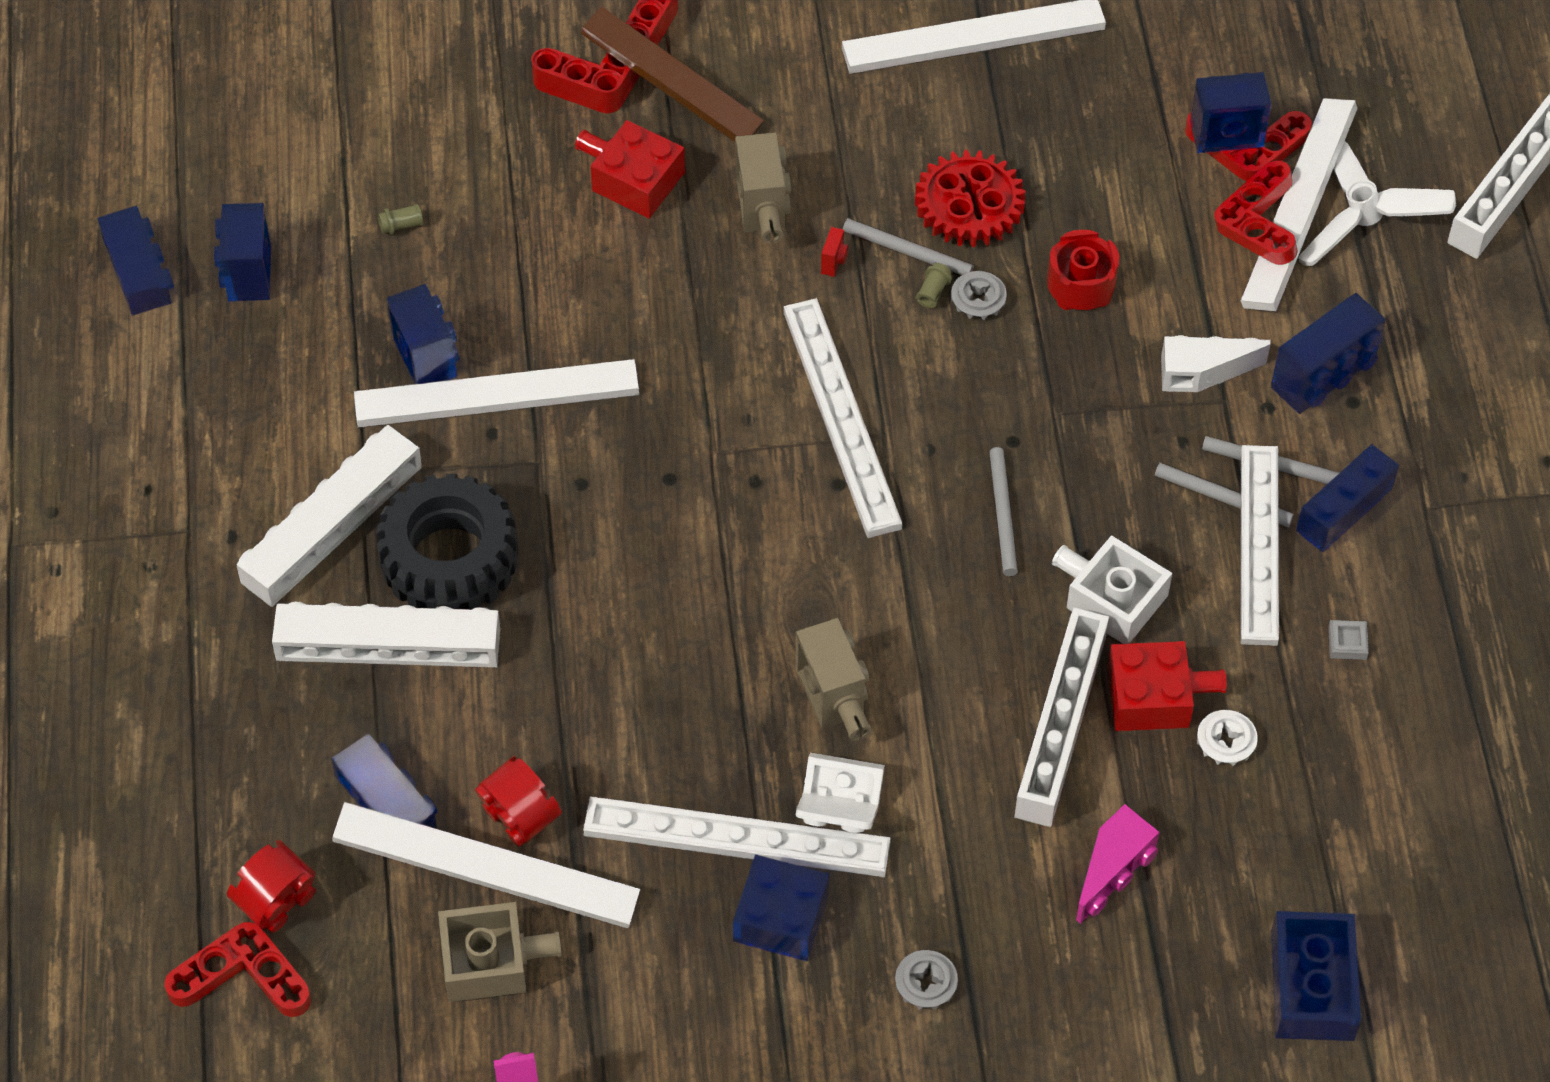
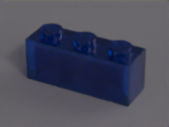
(136, 260)
(1347, 498)
(378, 785)

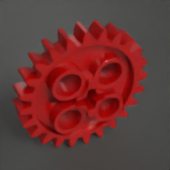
(950, 209)

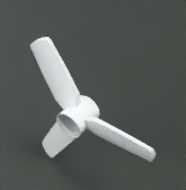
(1369, 205)

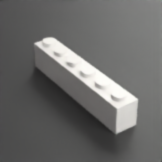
(1504, 186)
(328, 515)
(386, 635)
(1061, 717)

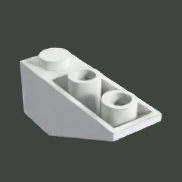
(1200, 363)

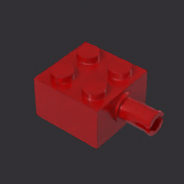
(633, 167)
(1155, 686)

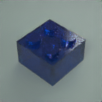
(1230, 112)
(244, 252)
(423, 335)
(781, 907)

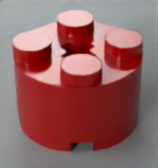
(1082, 270)
(518, 800)
(272, 886)

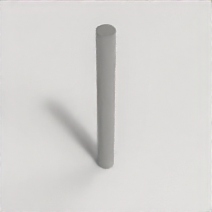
(905, 247)
(1284, 464)
(1210, 489)
(1003, 511)

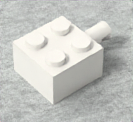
(1115, 584)

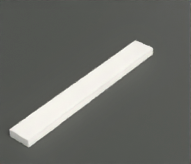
(973, 35)
(1302, 199)
(496, 393)
(842, 418)
(736, 836)
(486, 865)

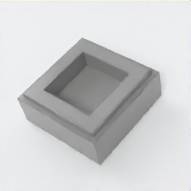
(1348, 639)

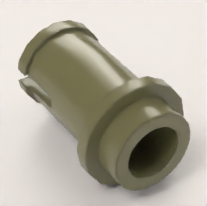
(400, 219)
(937, 278)

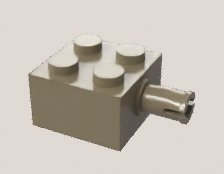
(762, 184)
(833, 676)
(487, 951)

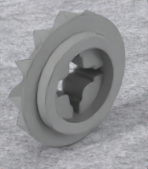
(979, 283)
(916, 966)

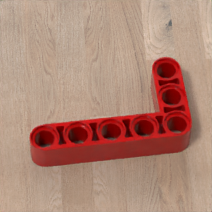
(602, 85)

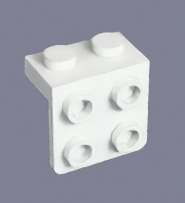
(840, 792)

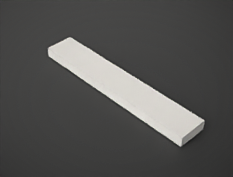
(1259, 545)

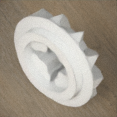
(1237, 727)

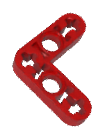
(1235, 159)
(1237, 223)
(239, 958)

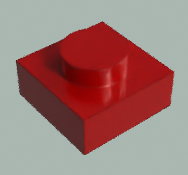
(834, 252)

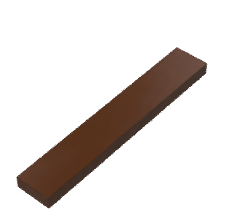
(670, 75)

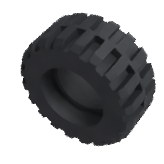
(440, 506)

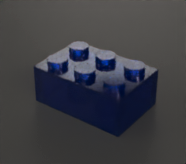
(1328, 353)
(1315, 976)

